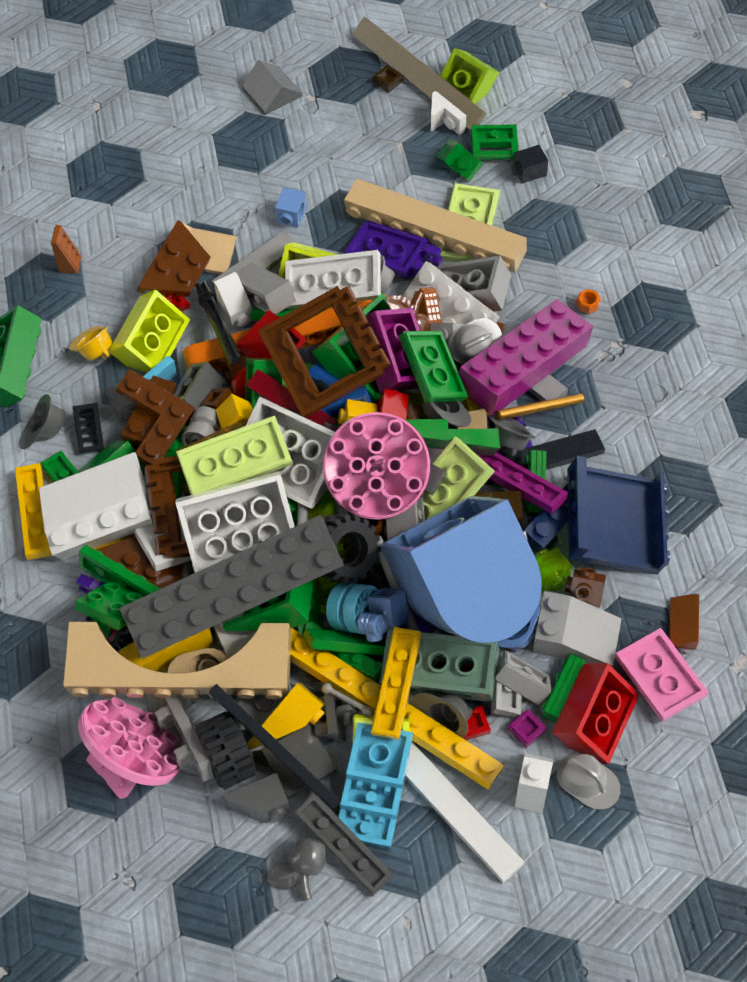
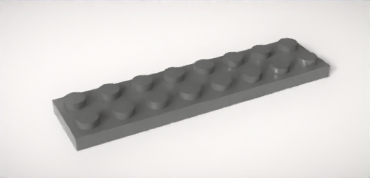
(231, 586)

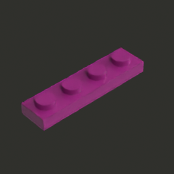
(532, 486)

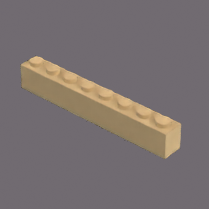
(434, 223)

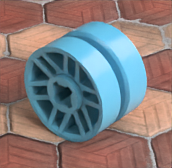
(346, 604)

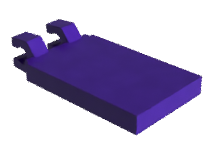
(400, 249)

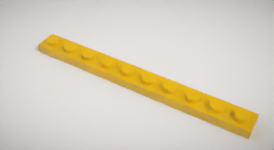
(426, 731)

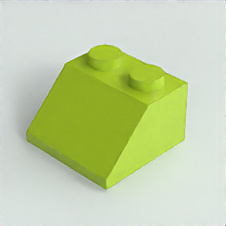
(469, 75)

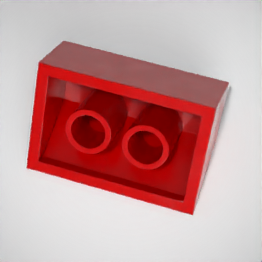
(596, 712)

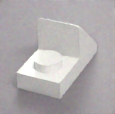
(445, 112)

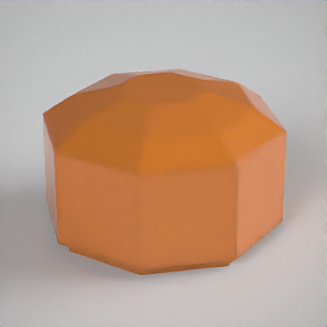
(588, 301)

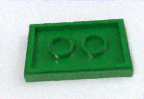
(433, 366)

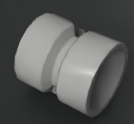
(202, 423)

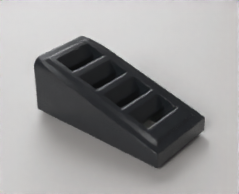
(83, 411)

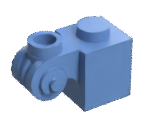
(386, 611)

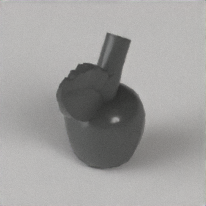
(305, 860)

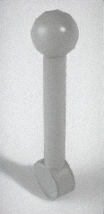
(327, 688)

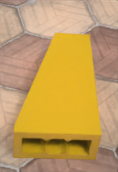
(161, 660)

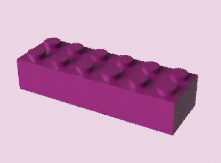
(524, 356)

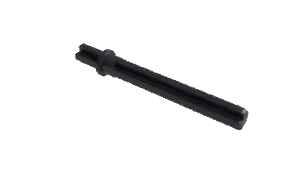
(208, 300)

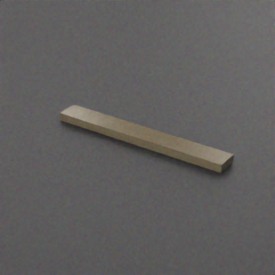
(415, 69)

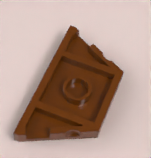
(176, 264)
(133, 558)

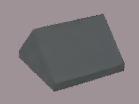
(270, 87)

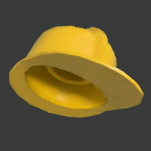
(92, 343)

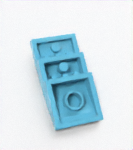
(374, 785)

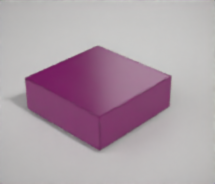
(527, 728)

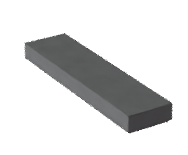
(344, 844)

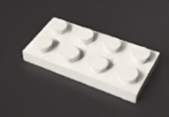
(320, 274)
(454, 302)

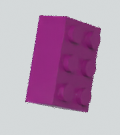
(387, 328)

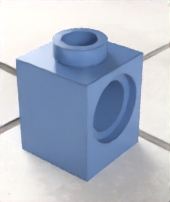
(290, 207)

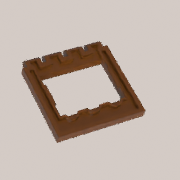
(292, 366)
(163, 498)

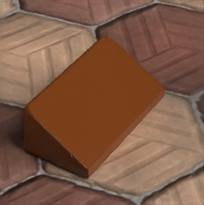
(684, 621)

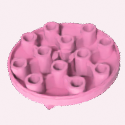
(376, 465)
(127, 745)

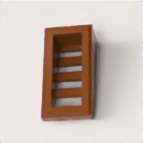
(65, 251)

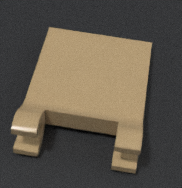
(218, 246)

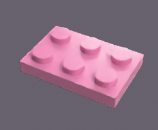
(661, 675)

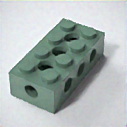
(457, 653)

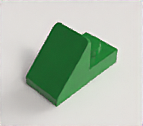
(459, 159)

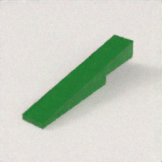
(437, 435)

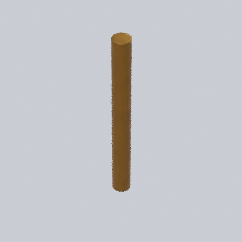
(539, 406)

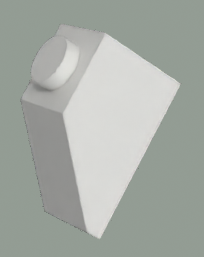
(233, 301)

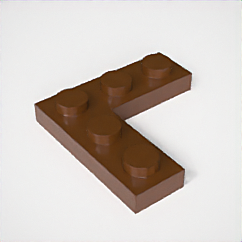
(169, 409)

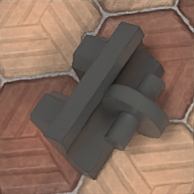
(338, 715)

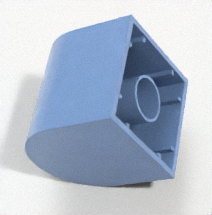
(468, 570)

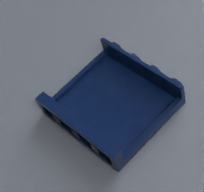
(617, 518)

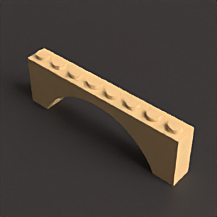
(256, 669)

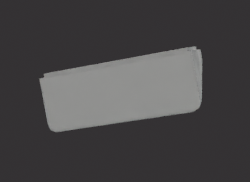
(523, 678)

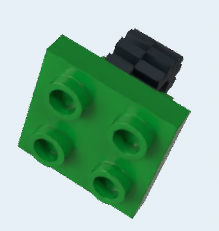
(103, 607)

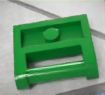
(494, 137)

